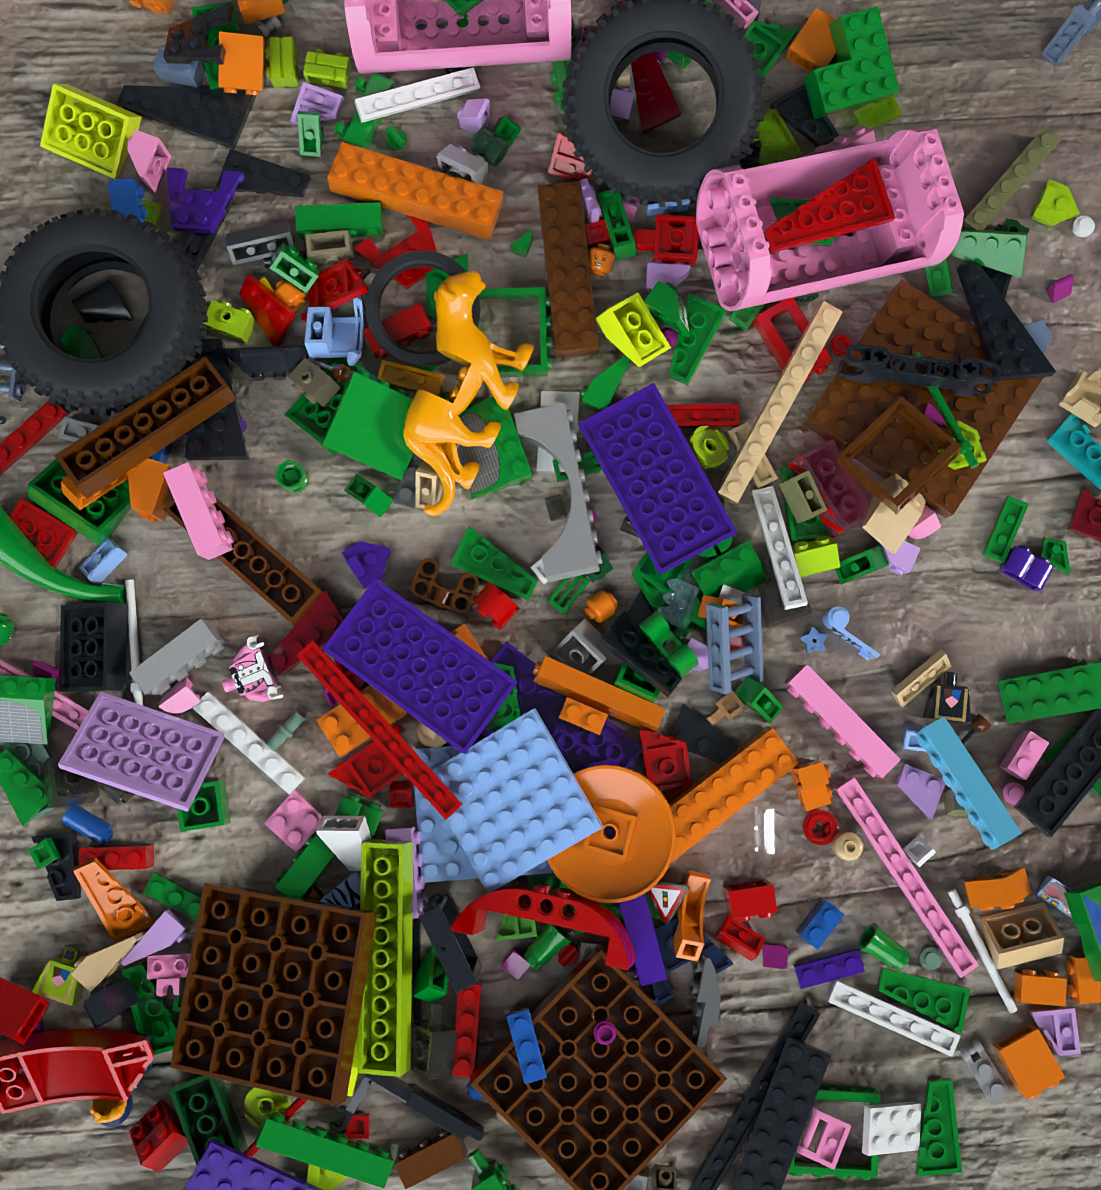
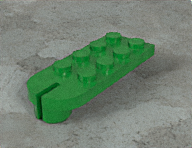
(1051, 692)

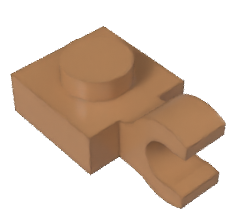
(727, 707)

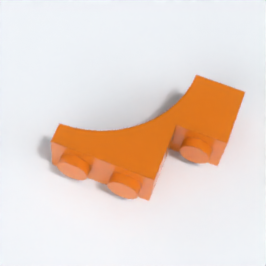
(688, 937)

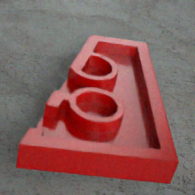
(44, 530)

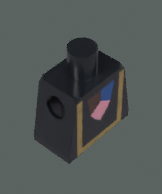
(948, 700)

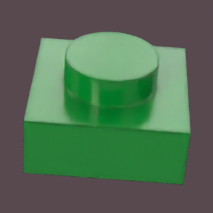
(44, 853)

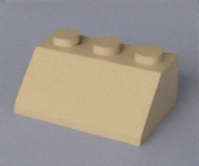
(1021, 935)

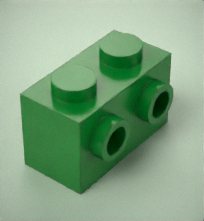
(294, 267)

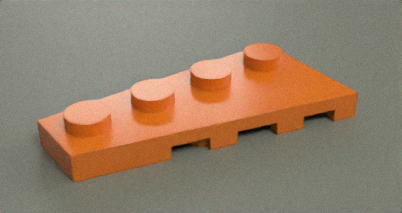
(112, 901)

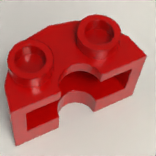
(496, 605)

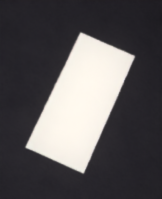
(548, 398)

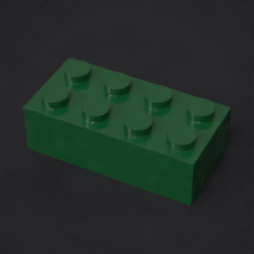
(206, 1114)

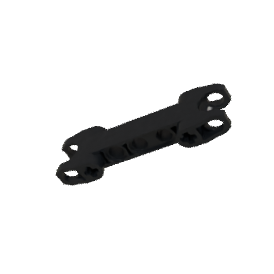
(958, 377)

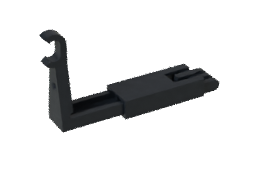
(419, 1101)

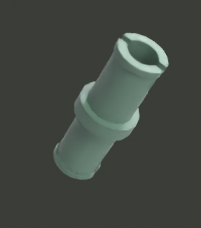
(285, 731)

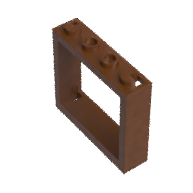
(877, 424)

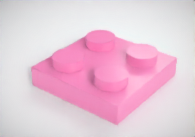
(295, 821)

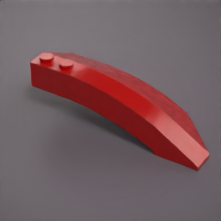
(71, 1067)

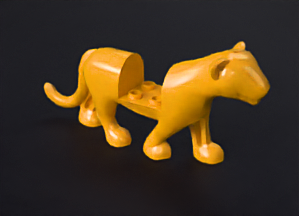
(434, 423)

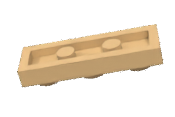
(764, 473)
(921, 678)

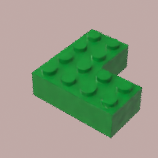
(863, 70)

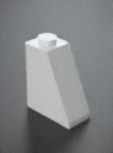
(344, 838)

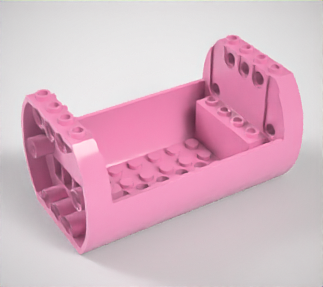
(387, 38)
(737, 209)

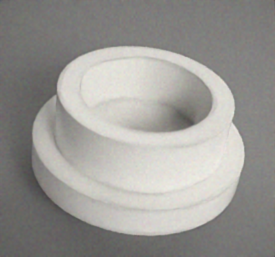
(1083, 226)

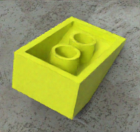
(633, 330)

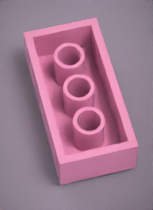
(198, 511)

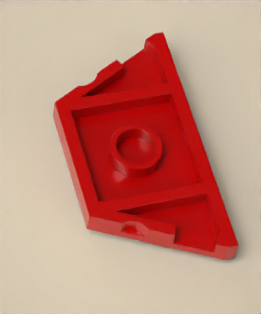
(336, 287)
(665, 762)
(368, 770)

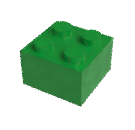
(208, 808)

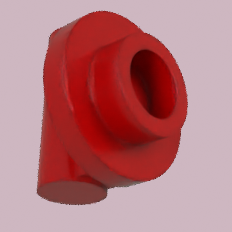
(568, 955)

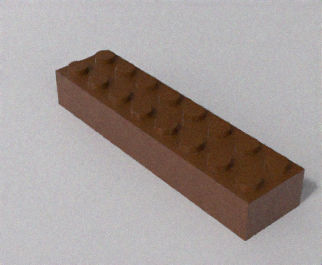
(567, 269)
(145, 427)
(262, 566)

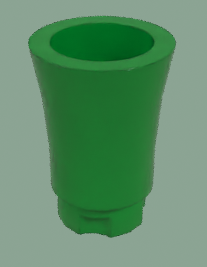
(547, 945)
(883, 947)

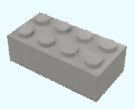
(178, 658)

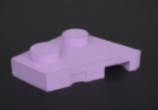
(317, 100)
(589, 201)
(921, 788)
(1059, 1029)

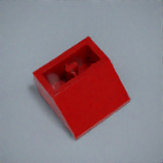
(158, 1137)

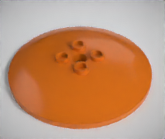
(643, 843)

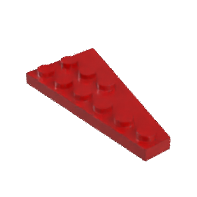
(843, 208)

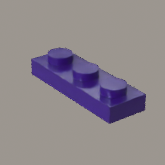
(829, 968)

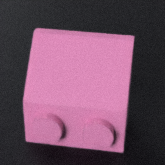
(149, 158)

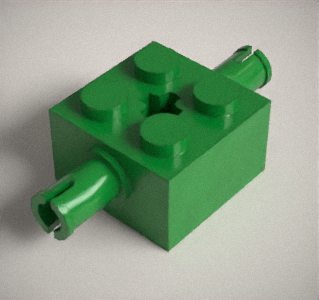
(489, 1176)

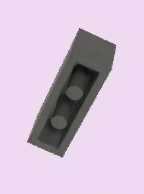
(258, 242)

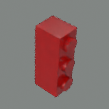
(402, 328)
(119, 856)

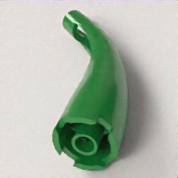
(27, 562)

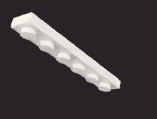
(417, 95)
(779, 548)
(249, 743)
(893, 1018)

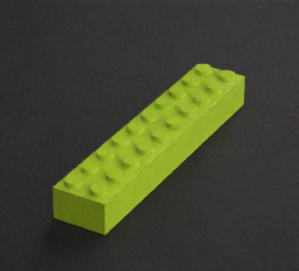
(386, 1003)

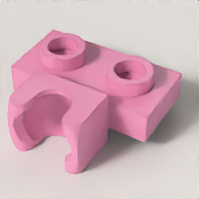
(168, 971)

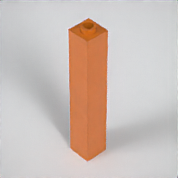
(598, 694)

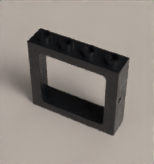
(460, 957)

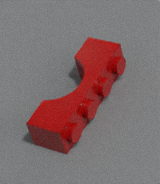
(467, 1030)

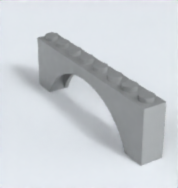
(575, 549)

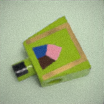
(57, 980)

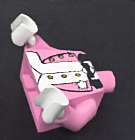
(252, 674)

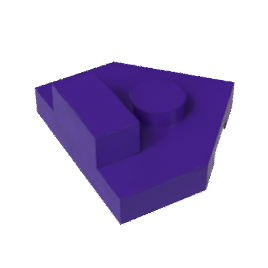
(367, 561)

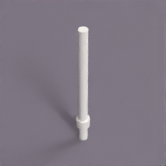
(133, 638)
(963, 912)

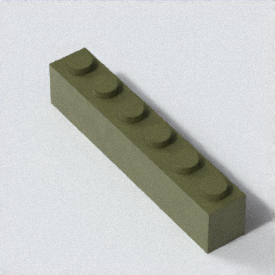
(1011, 180)

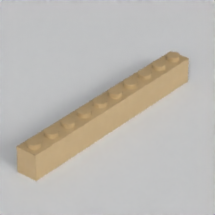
(778, 403)

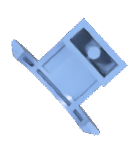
(335, 336)

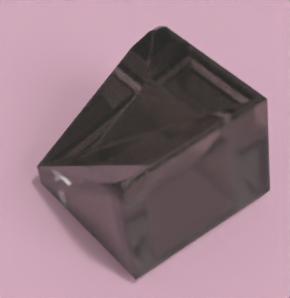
(555, 507)

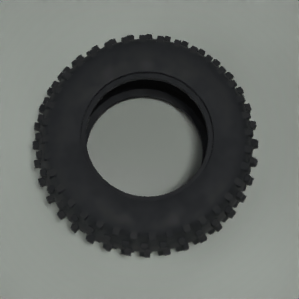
(646, 28)
(53, 264)

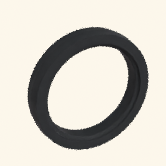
(377, 287)

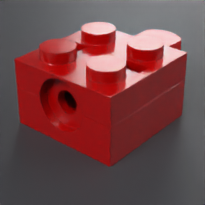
(671, 240)

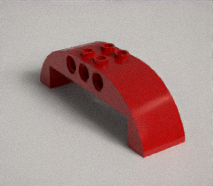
(588, 916)

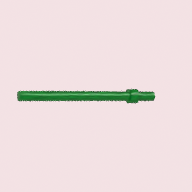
(966, 448)

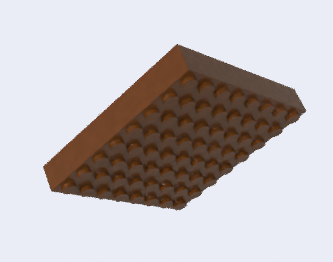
(904, 326)
(274, 992)
(601, 1104)

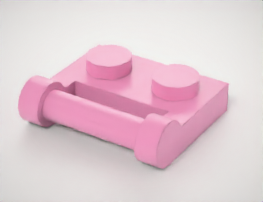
(830, 1140)

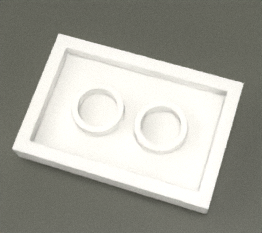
(891, 1128)

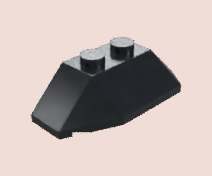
(267, 361)

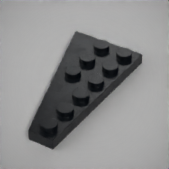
(197, 111)
(1000, 330)
(221, 434)

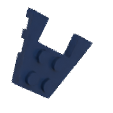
(664, 936)

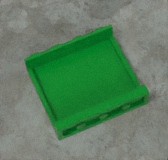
(371, 425)

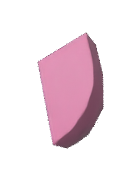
(925, 525)
(179, 698)

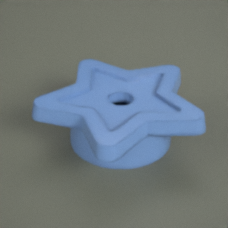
(808, 640)

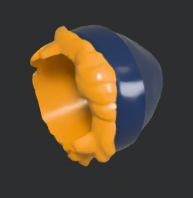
(111, 1112)

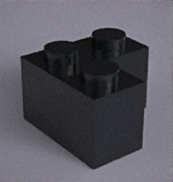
(110, 1001)

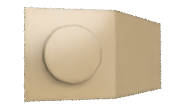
(427, 486)

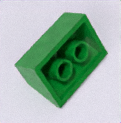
(736, 568)

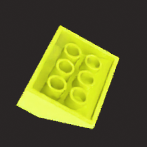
(88, 129)

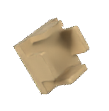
(1084, 396)

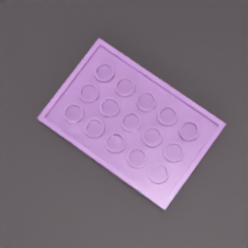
(142, 751)

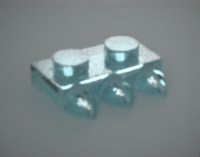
(679, 603)

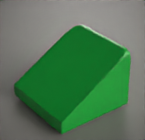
(506, 129)
(522, 245)

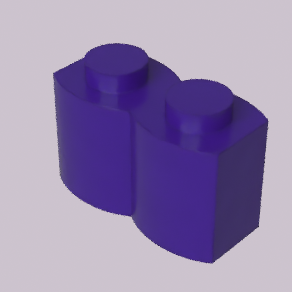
(1026, 568)

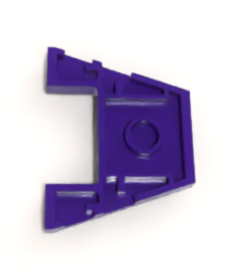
(199, 209)

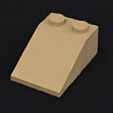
(884, 524)
(101, 965)

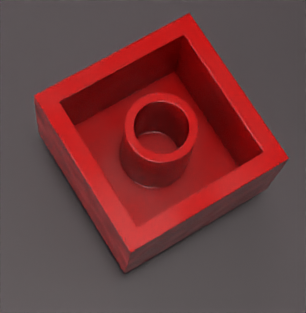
(750, 900)

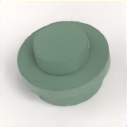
(930, 958)

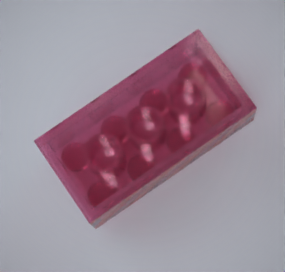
(840, 491)

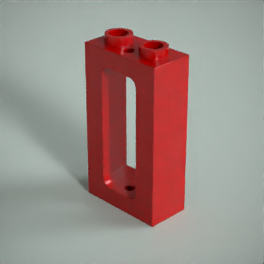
(775, 343)

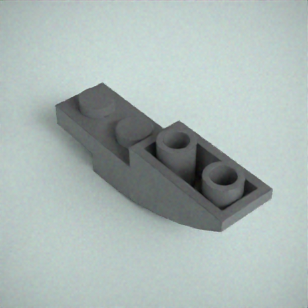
(705, 991)

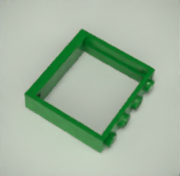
(545, 341)
(842, 1171)

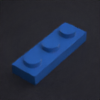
(526, 1045)

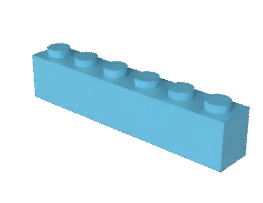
(968, 783)

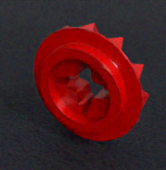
(829, 830)

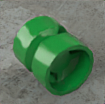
(292, 476)

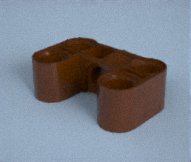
(440, 595)

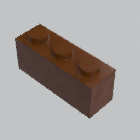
(429, 1157)

